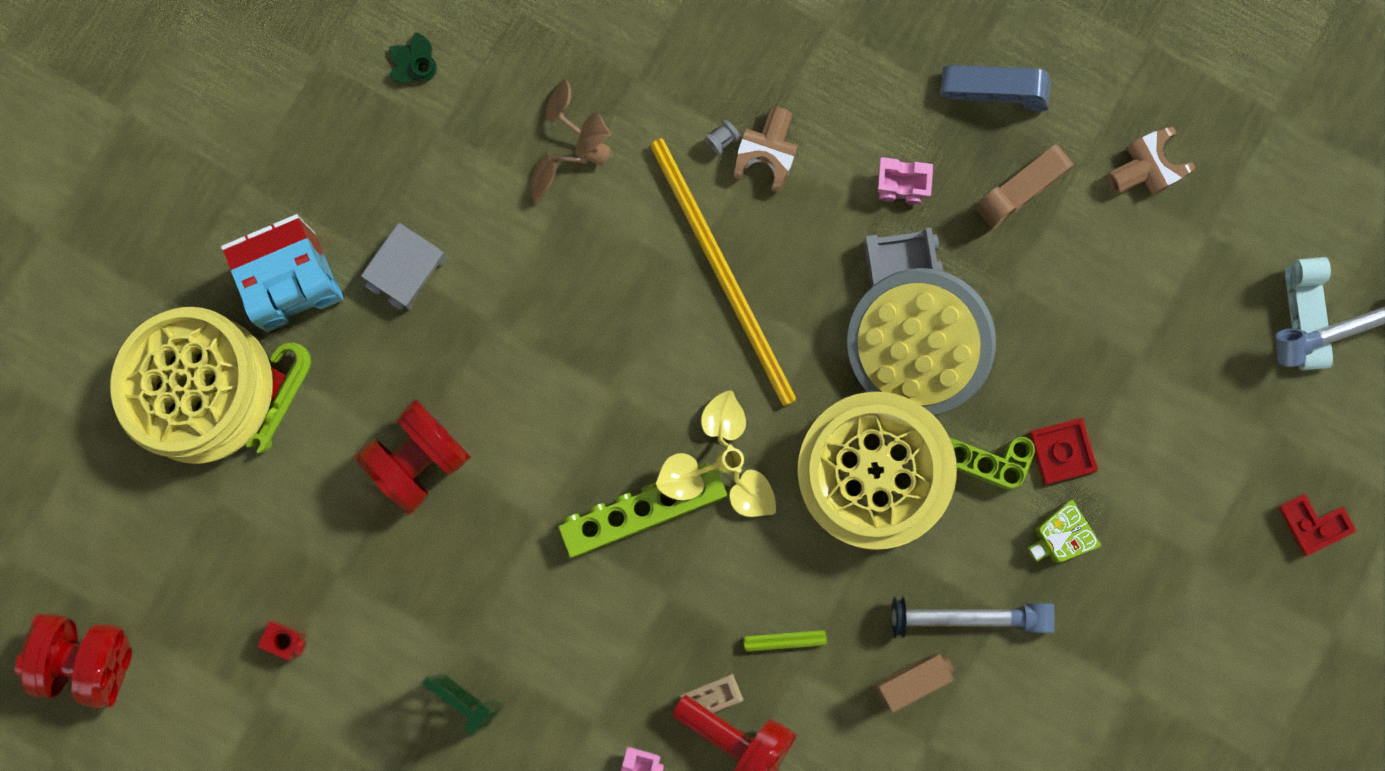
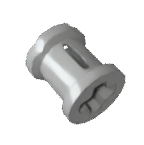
(722, 137)

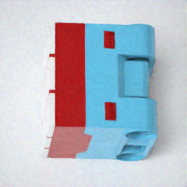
(281, 273)

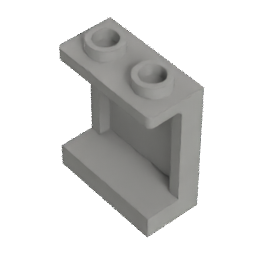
(901, 253)
(402, 267)

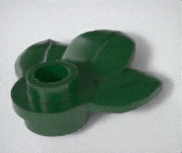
(410, 59)

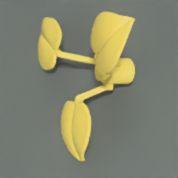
(680, 473)

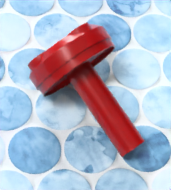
(756, 754)

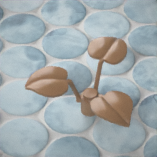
(588, 146)

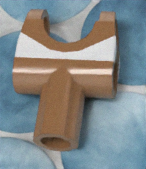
(768, 147)
(1149, 165)

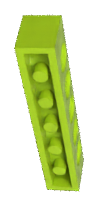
(579, 544)

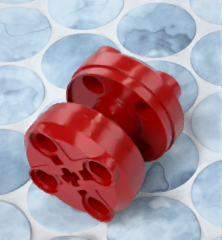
(397, 471)
(53, 656)

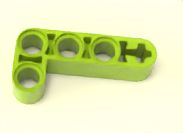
(998, 464)

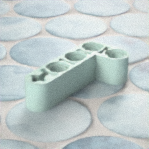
(1307, 304)

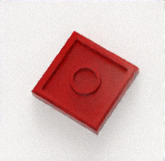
(1063, 451)

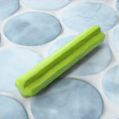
(785, 640)

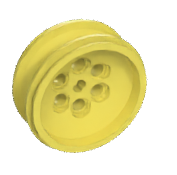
(230, 406)

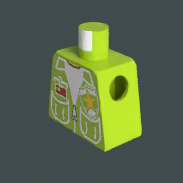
(1063, 535)

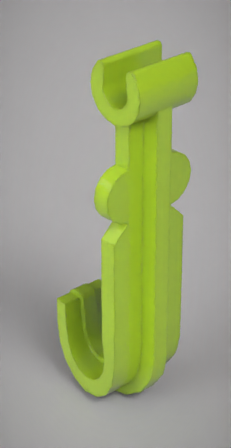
(284, 395)

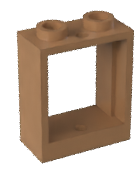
(914, 682)

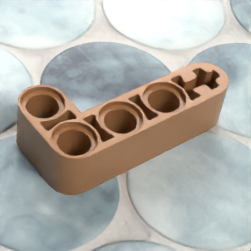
(1024, 186)

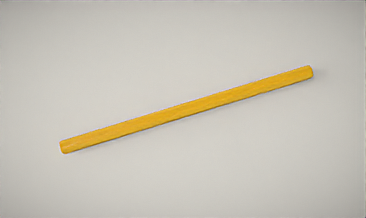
(723, 272)

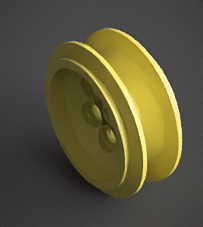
(928, 463)

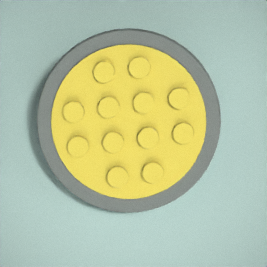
(922, 339)

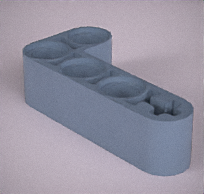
(997, 84)

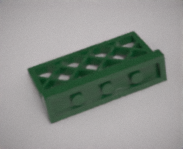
(479, 713)

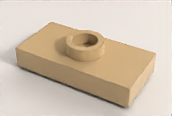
(717, 694)

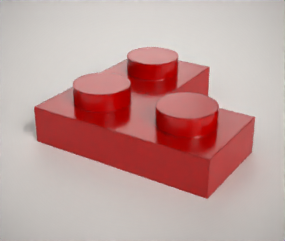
(1311, 531)

